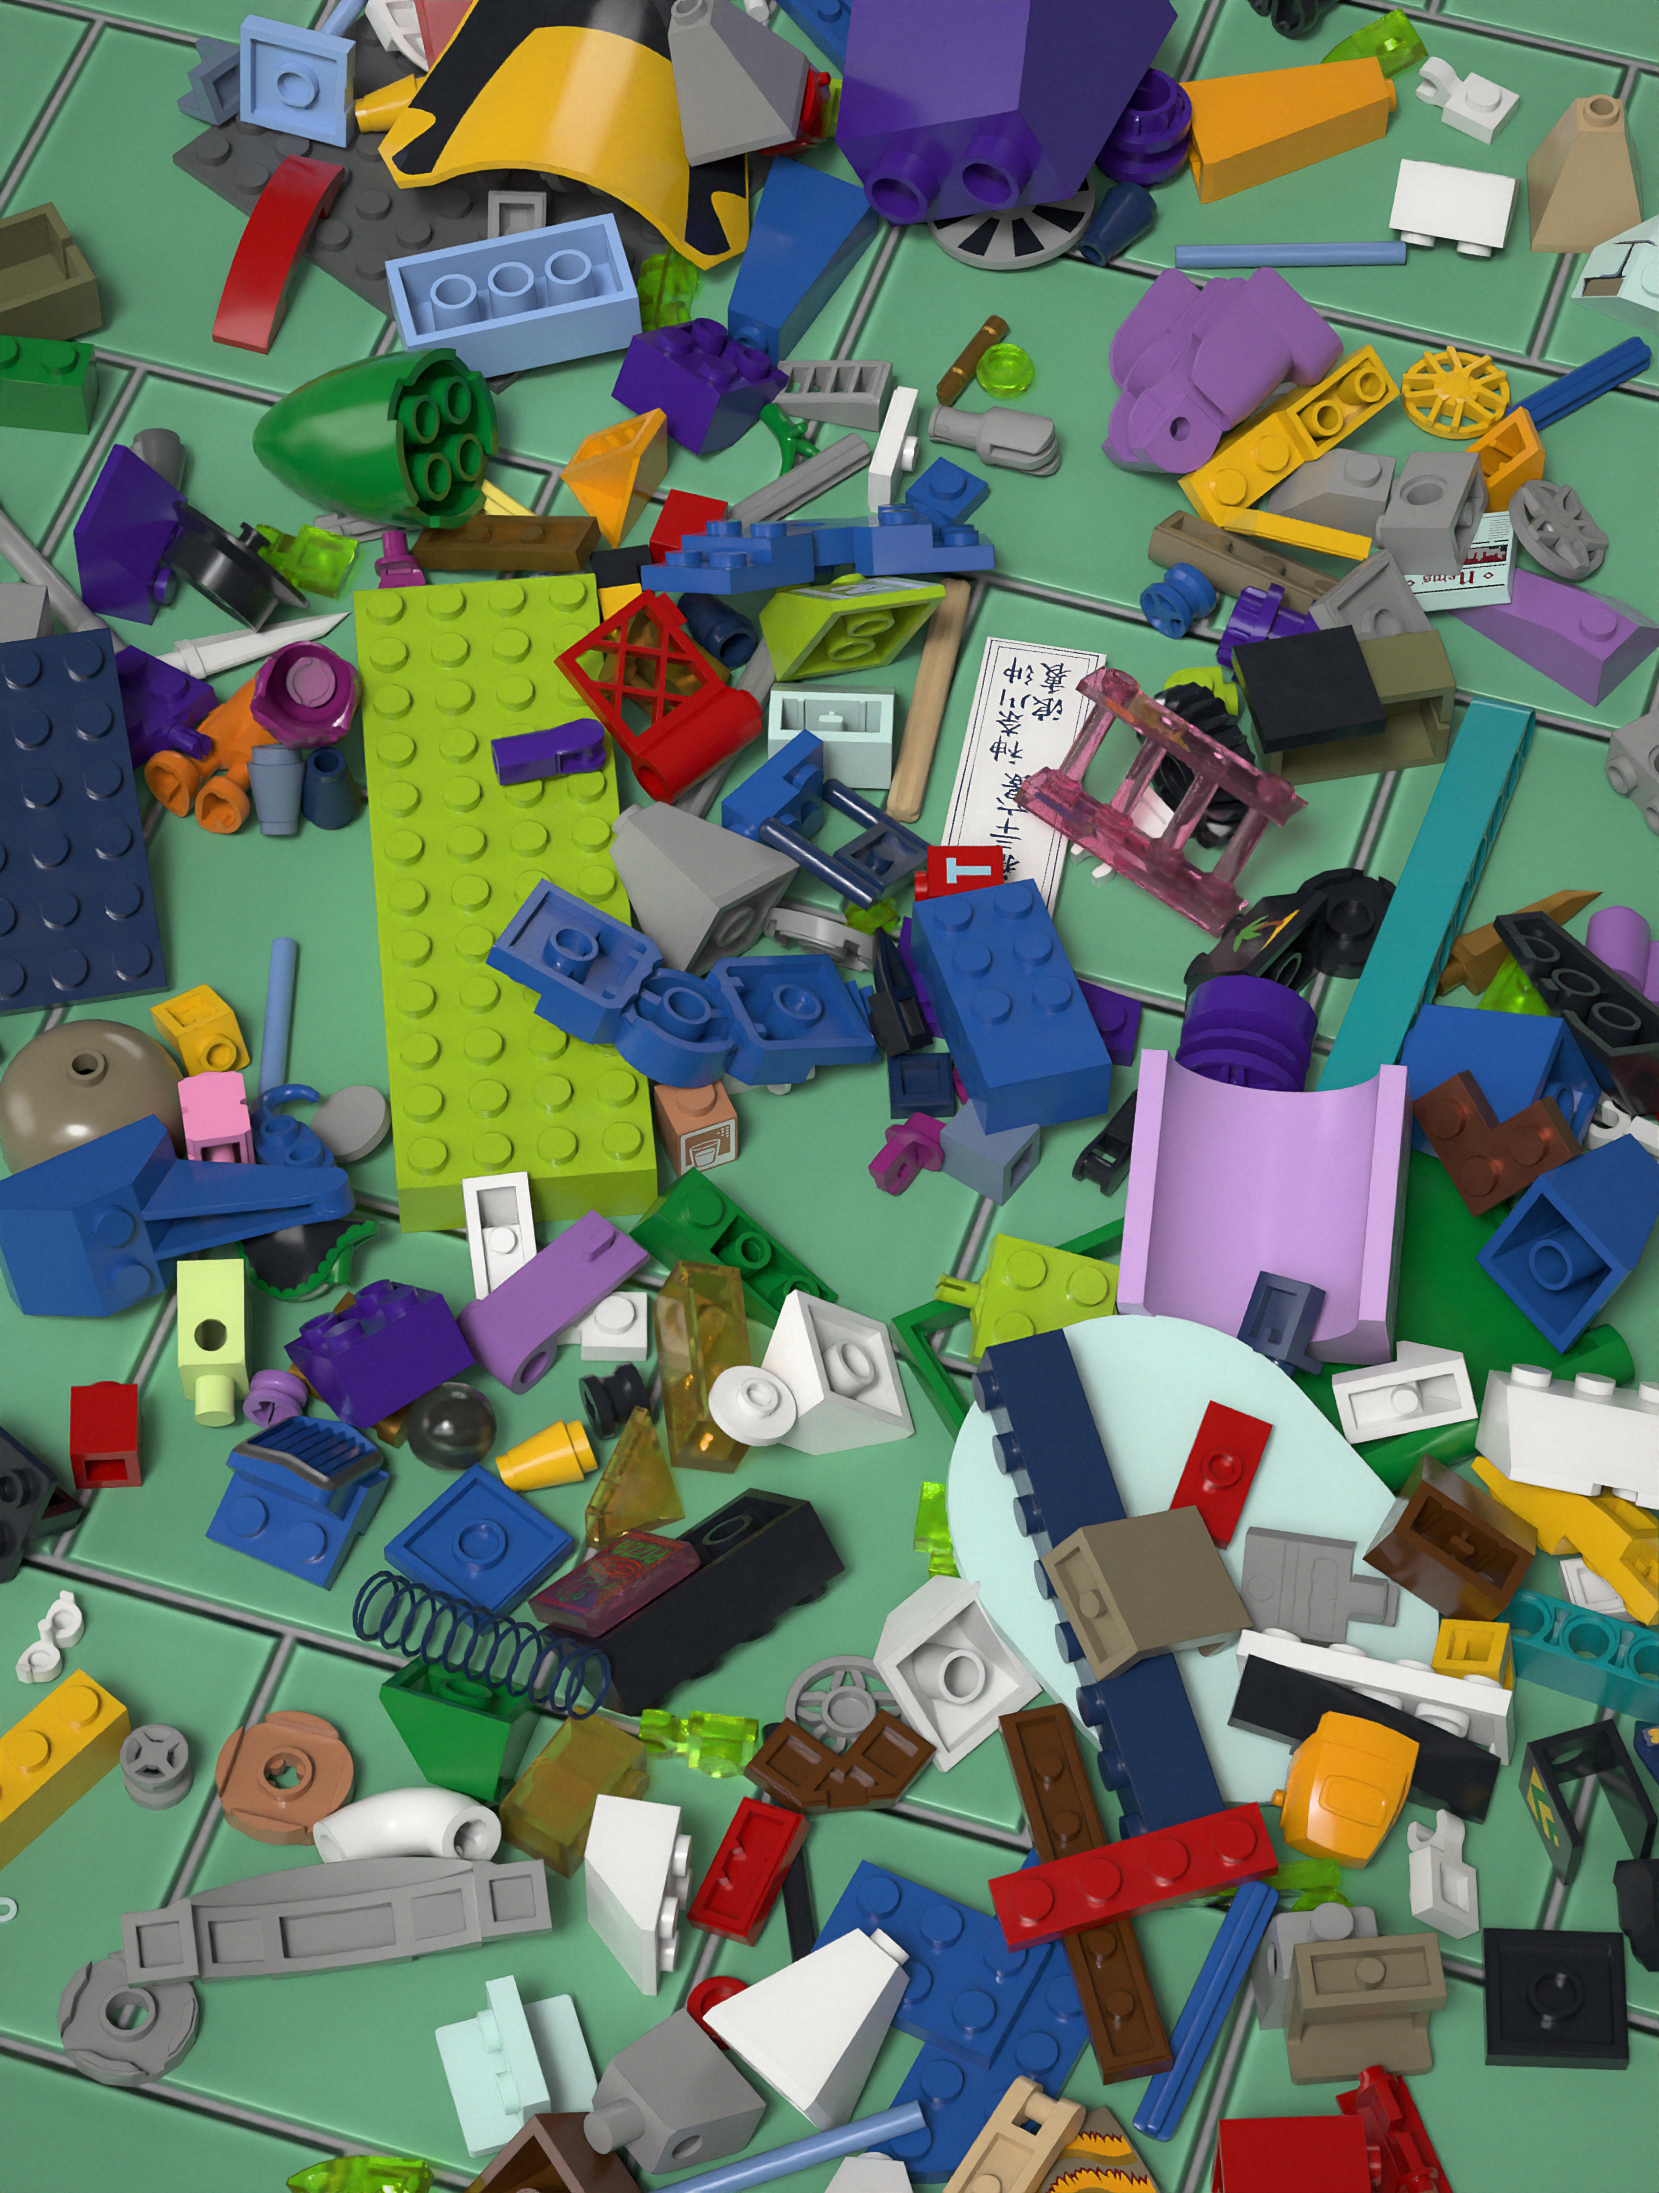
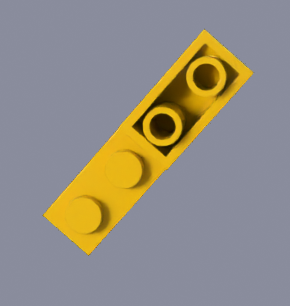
(1289, 433)
(1609, 1532)

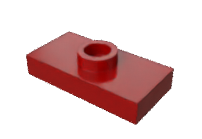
(1221, 1468)
(748, 1871)

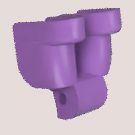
(1206, 363)

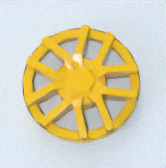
(1455, 393)

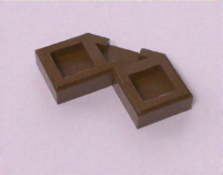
(816, 1780)

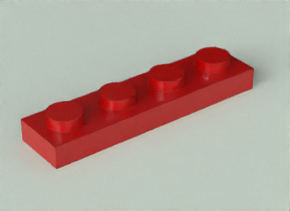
(1133, 1877)

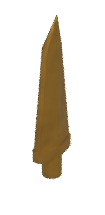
(1481, 952)

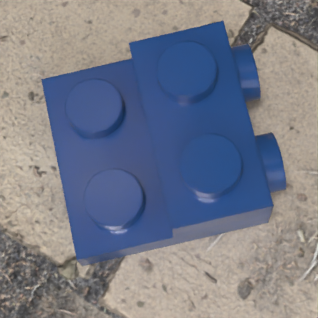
(783, 788)

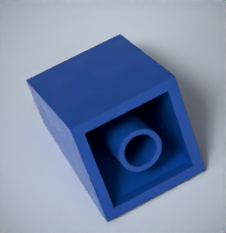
(1510, 1058)
(1576, 1237)

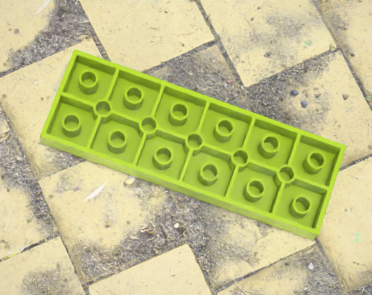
(454, 859)

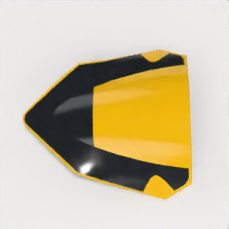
(574, 96)

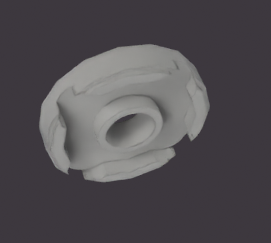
(818, 935)
(129, 2055)

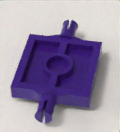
(161, 706)

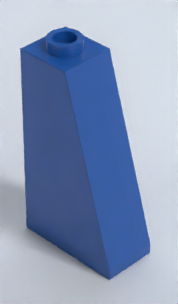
(797, 255)

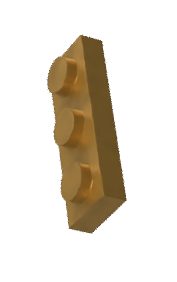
(510, 544)

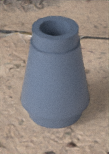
(277, 787)

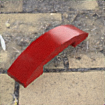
(271, 251)

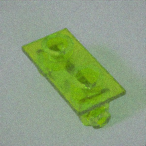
(666, 289)

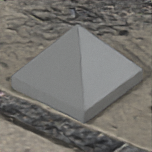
(515, 211)

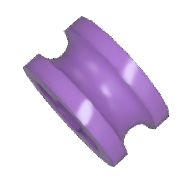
(274, 1397)

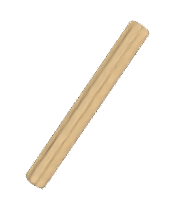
(928, 702)

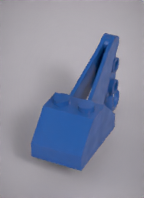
(122, 1209)

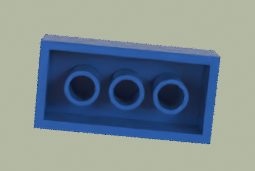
(1010, 1007)

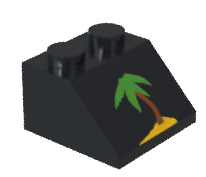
(1273, 941)

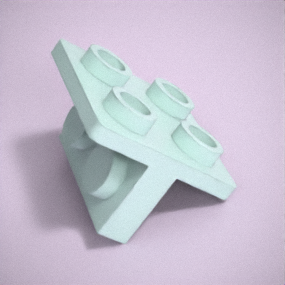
(514, 2065)

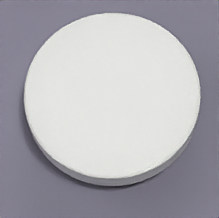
(752, 1406)

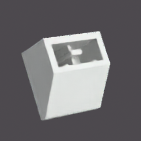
(638, 1884)

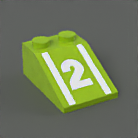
(844, 623)

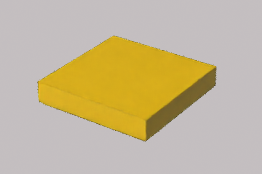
(1296, 533)

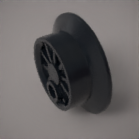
(229, 568)

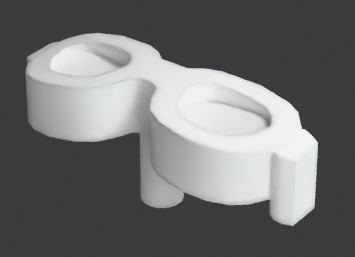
(59, 1630)

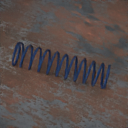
(407, 1624)

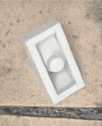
(497, 1228)
(1412, 1394)

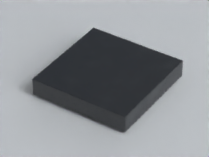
(1308, 689)
(1554, 1999)

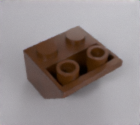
(1453, 1544)

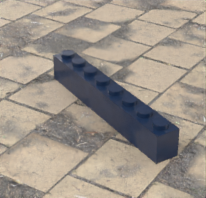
(1064, 1484)

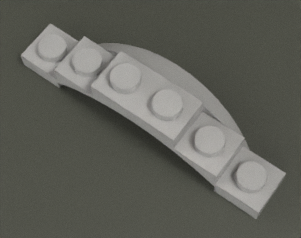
(335, 1919)

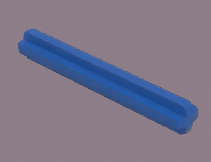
(1206, 2009)

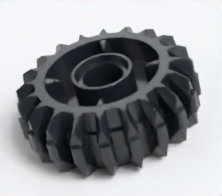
(1174, 777)

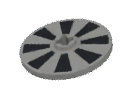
(1017, 235)

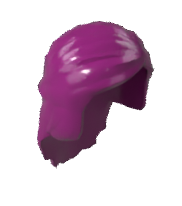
(306, 696)

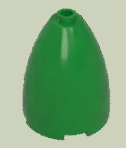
(385, 437)

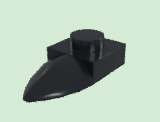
(895, 1009)

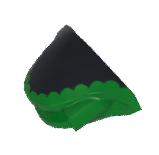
(305, 1258)

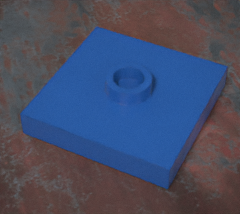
(480, 1546)

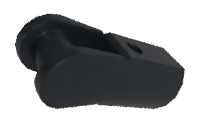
(1114, 1141)

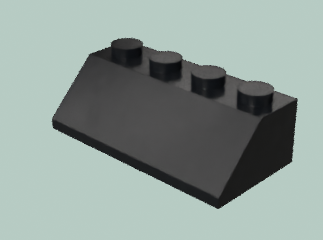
(755, 1564)

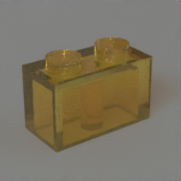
(556, 1797)

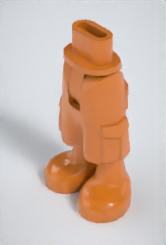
(186, 782)

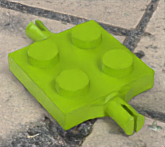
(1030, 1292)

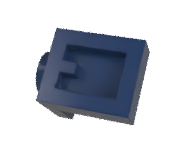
(1282, 1322)

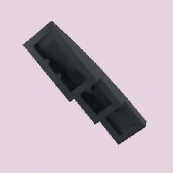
(1290, 1704)

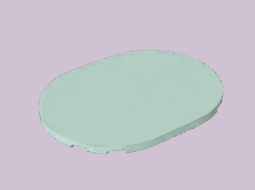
(1147, 1399)

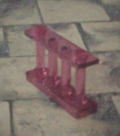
(1109, 829)

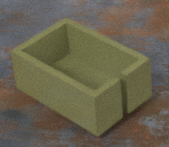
(44, 278)
(1418, 702)

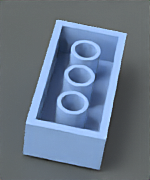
(519, 297)

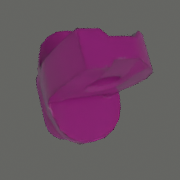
(397, 566)
(906, 1151)

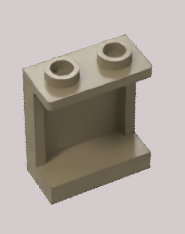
(1145, 1590)
(1362, 2006)

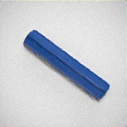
(1585, 382)

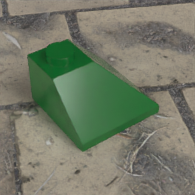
(461, 1728)

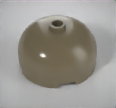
(83, 1085)

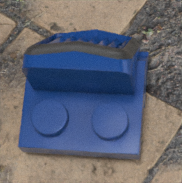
(300, 1496)

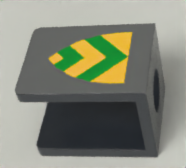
(1601, 1755)

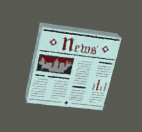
(1484, 576)

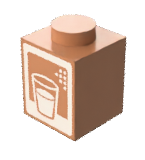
(696, 1126)

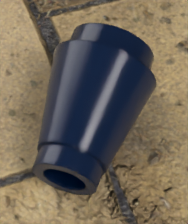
(1118, 221)
(718, 628)
(329, 790)

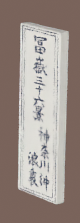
(1018, 724)

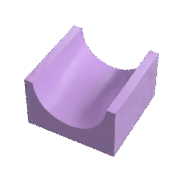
(1272, 1185)

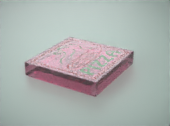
(614, 1583)

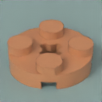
(265, 1749)

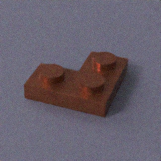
(1487, 1157)

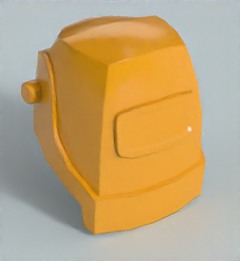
(1345, 1789)

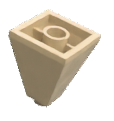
(1584, 179)

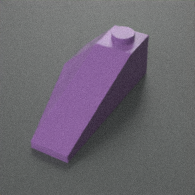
(1567, 633)

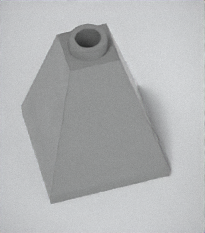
(732, 81)
(696, 884)

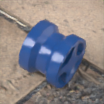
(1178, 600)

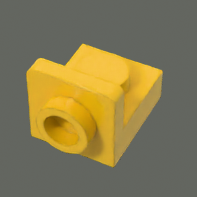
(201, 1031)

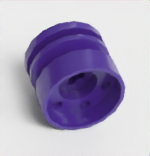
(1248, 1034)

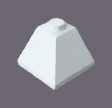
(838, 1375)
(950, 1668)

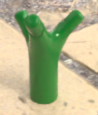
(789, 436)

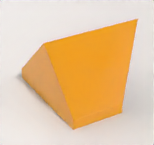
(1509, 458)
(619, 472)

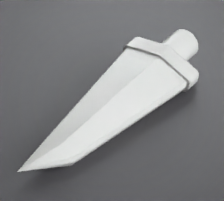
(222, 651)

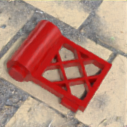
(693, 736)

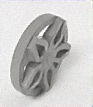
(1558, 527)
(845, 1708)

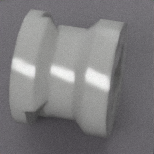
(161, 1749)

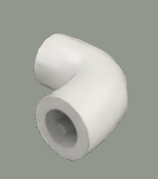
(409, 1825)

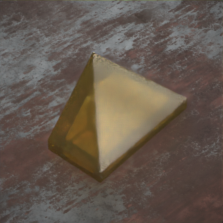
(634, 1487)

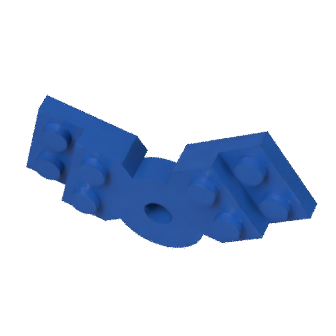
(793, 551)
(748, 1019)

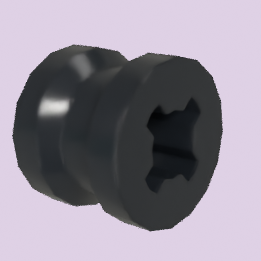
(612, 1398)

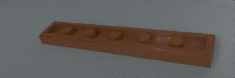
(1106, 1959)

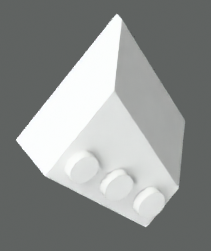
(1572, 1433)

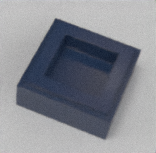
(920, 1085)

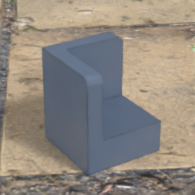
(214, 83)
(992, 1162)

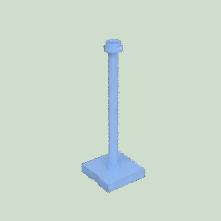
(300, 76)

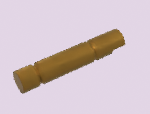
(965, 365)

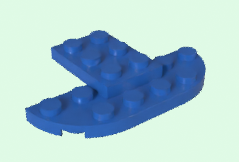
(973, 2006)

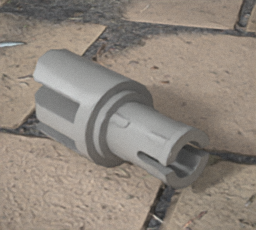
(1000, 437)

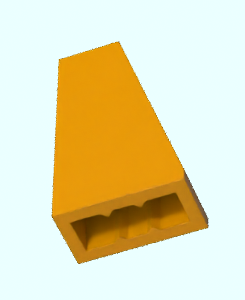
(1282, 121)

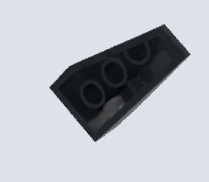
(1603, 1011)

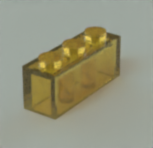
(698, 1337)

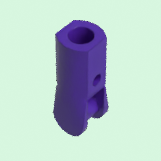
(549, 752)

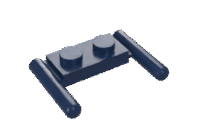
(867, 866)

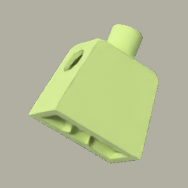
(214, 1337)

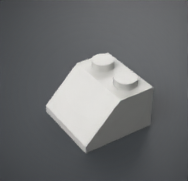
(1453, 205)

